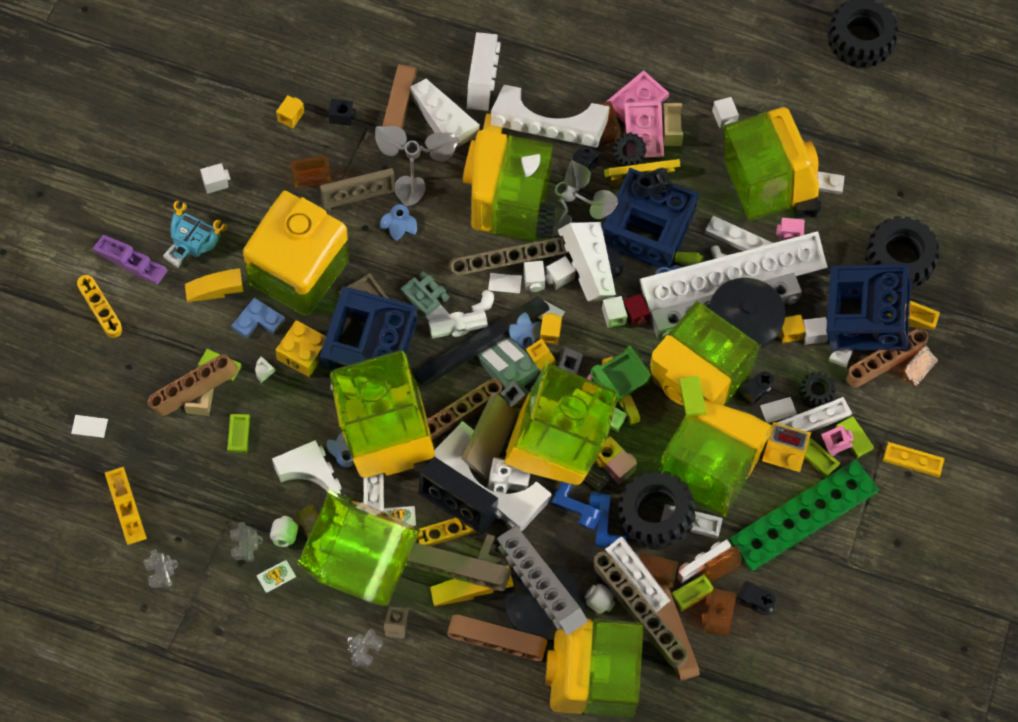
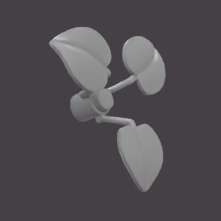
(392, 138)
(575, 178)

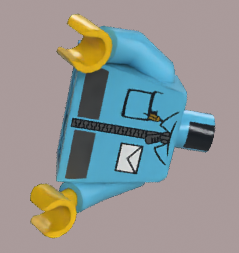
(192, 234)

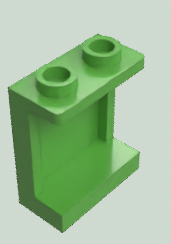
(623, 373)

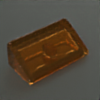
(919, 366)
(722, 564)

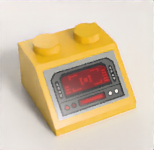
(786, 447)

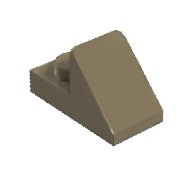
(488, 550)
(396, 622)

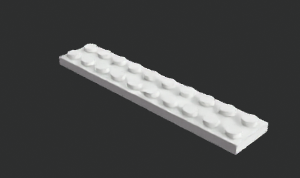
(766, 262)

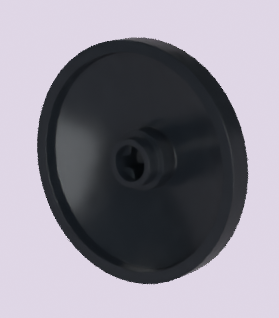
(751, 308)
(526, 613)

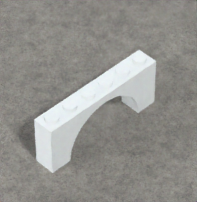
(580, 129)
(307, 464)
(512, 508)

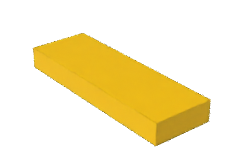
(913, 459)

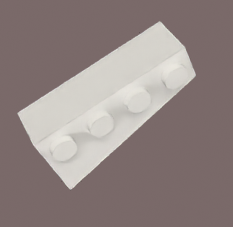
(483, 71)
(443, 113)
(589, 258)

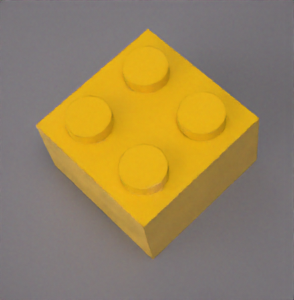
(301, 348)

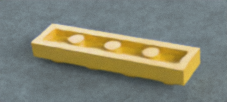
(616, 173)

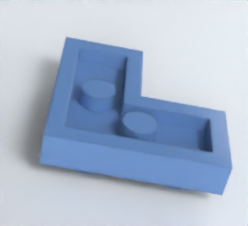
(257, 314)

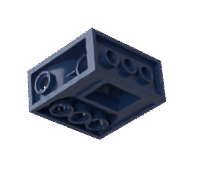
(654, 214)
(872, 327)
(386, 329)

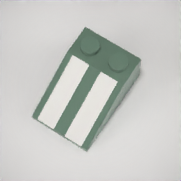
(508, 363)

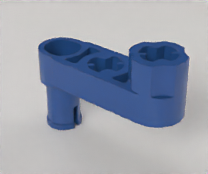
(602, 503)
(588, 515)

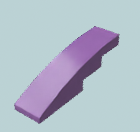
(130, 260)

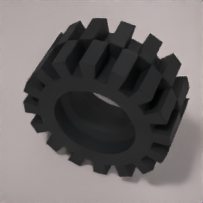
(629, 138)
(546, 220)
(819, 379)

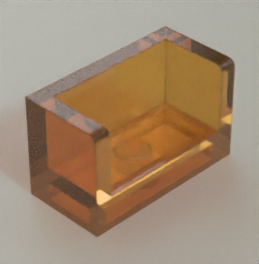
(612, 129)
(310, 171)

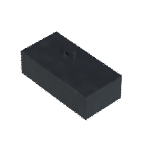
(458, 495)

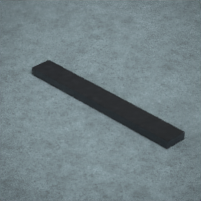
(477, 343)

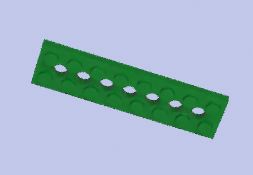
(804, 527)

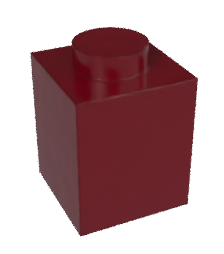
(636, 311)

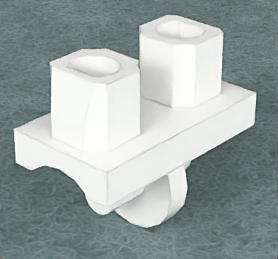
(499, 476)

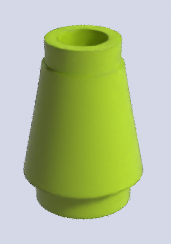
(688, 258)

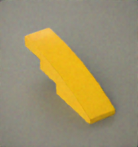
(125, 505)
(458, 591)

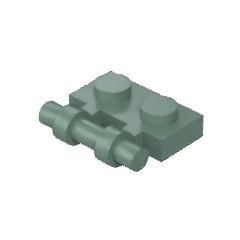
(421, 297)

